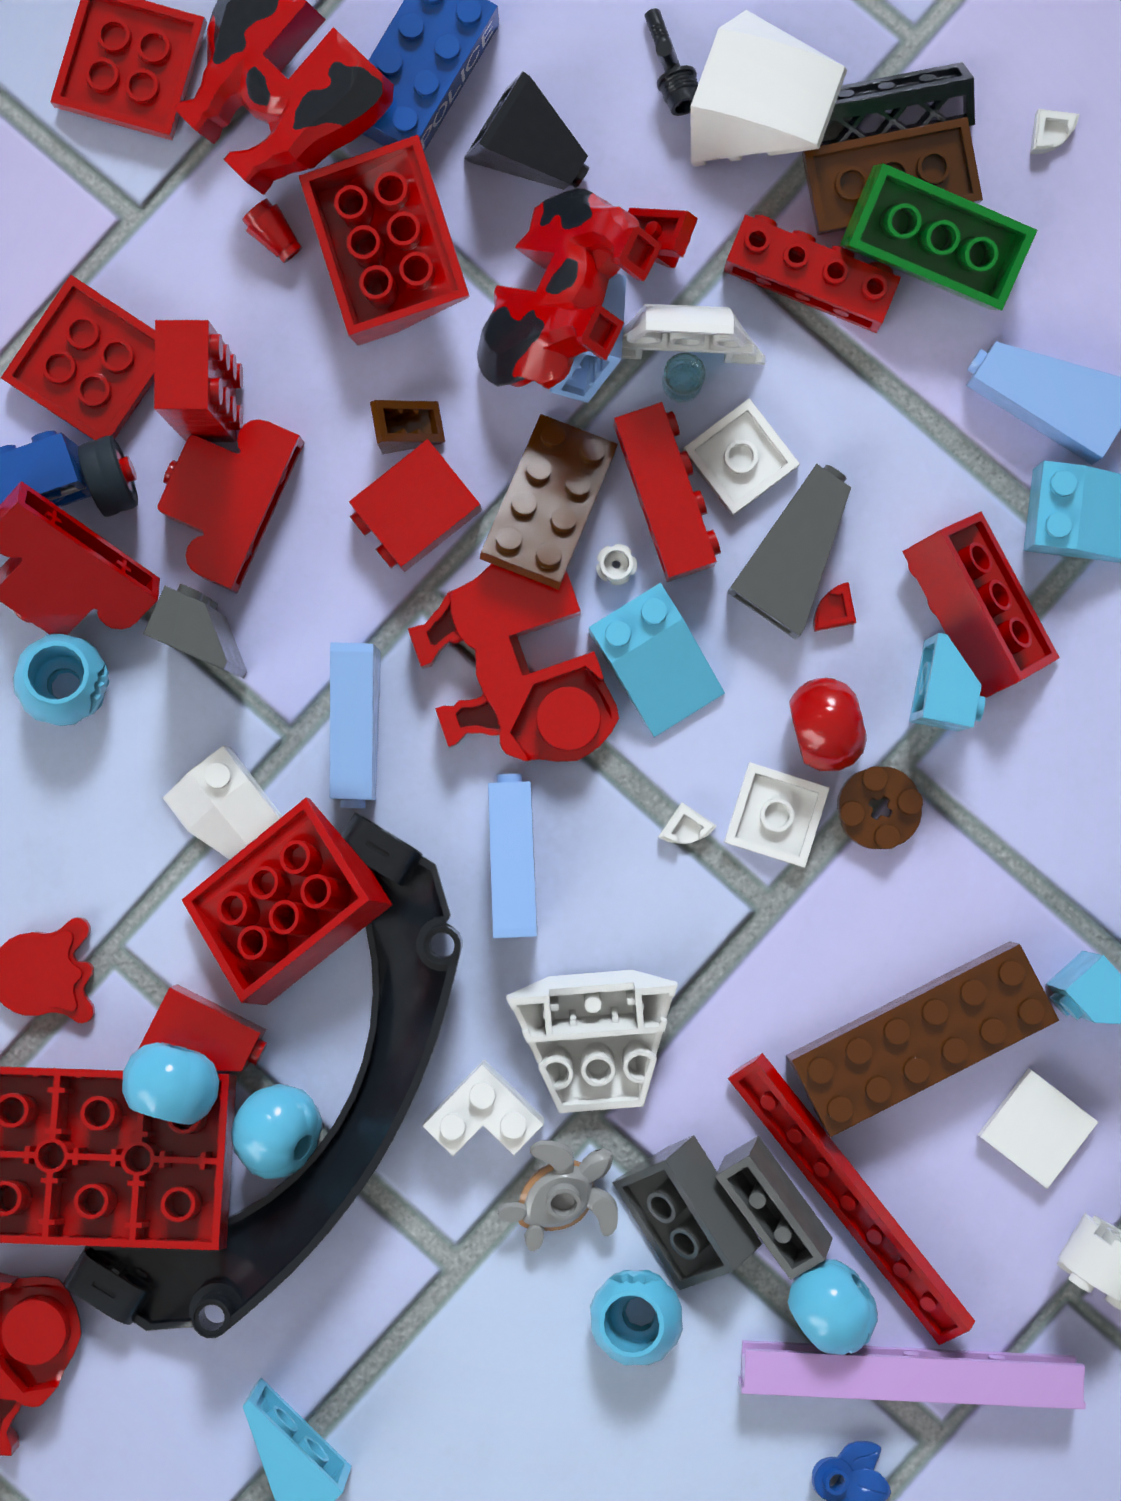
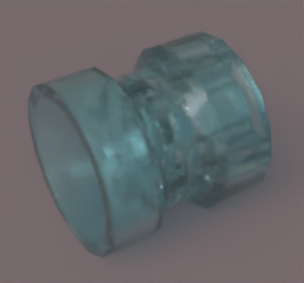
(686, 370)

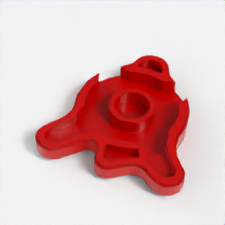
(44, 975)

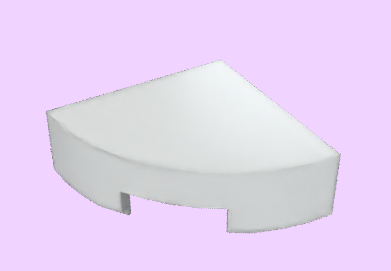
(1051, 130)
(686, 826)

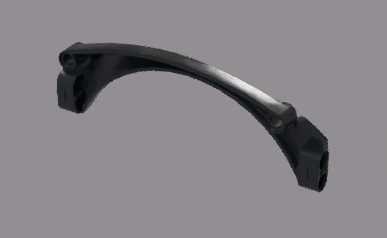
(282, 1228)

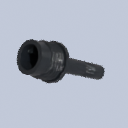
(678, 82)

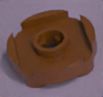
(903, 802)

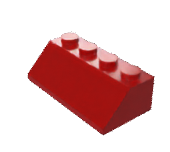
(981, 603)

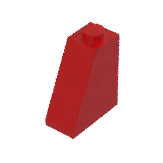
(208, 1028)

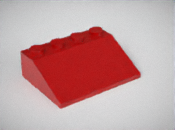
(384, 239)
(284, 904)

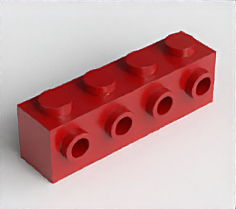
(811, 272)
(665, 491)

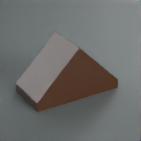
(406, 424)

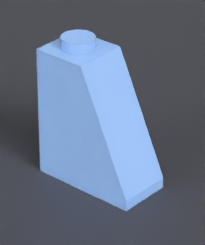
(588, 370)

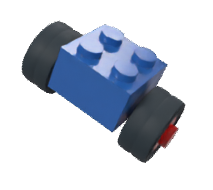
(71, 472)

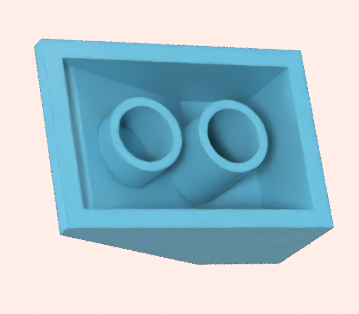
(1074, 512)
(656, 659)
(293, 1454)

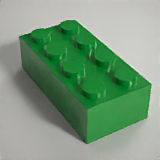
(938, 237)

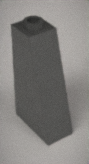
(791, 559)

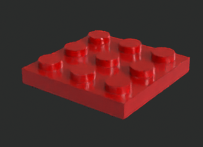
(129, 64)
(86, 361)

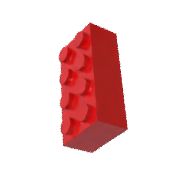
(196, 380)

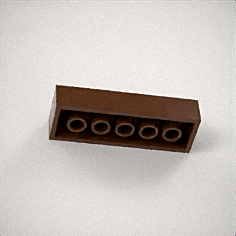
(922, 1037)

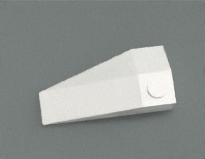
(222, 803)

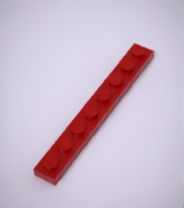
(851, 1200)

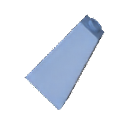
(1053, 396)
(354, 722)
(512, 857)

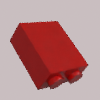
(414, 506)

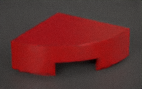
(835, 609)

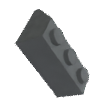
(193, 626)
(687, 1214)

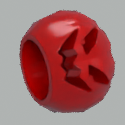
(828, 724)

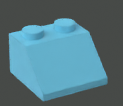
(946, 688)
(1088, 989)

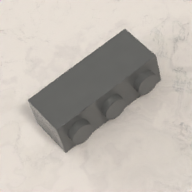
(774, 1207)

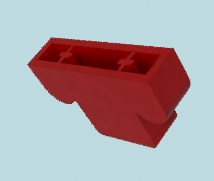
(229, 497)
(66, 569)

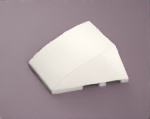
(761, 93)
(689, 330)
(595, 1035)

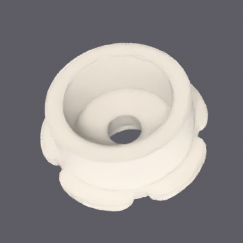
(616, 553)

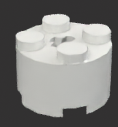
(1094, 1258)

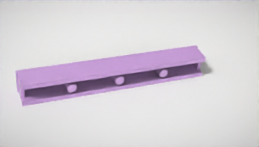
(913, 1375)

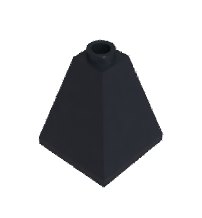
(529, 139)

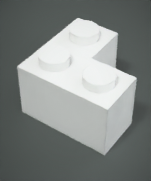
(485, 1101)

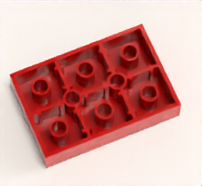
(106, 1176)

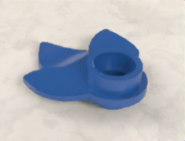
(856, 1475)

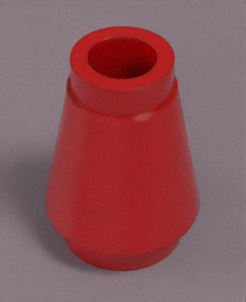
(272, 230)

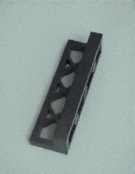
(898, 93)

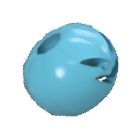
(42, 664)
(170, 1083)
(276, 1131)
(833, 1307)
(628, 1341)

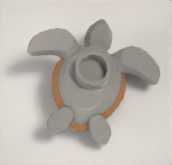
(562, 1193)

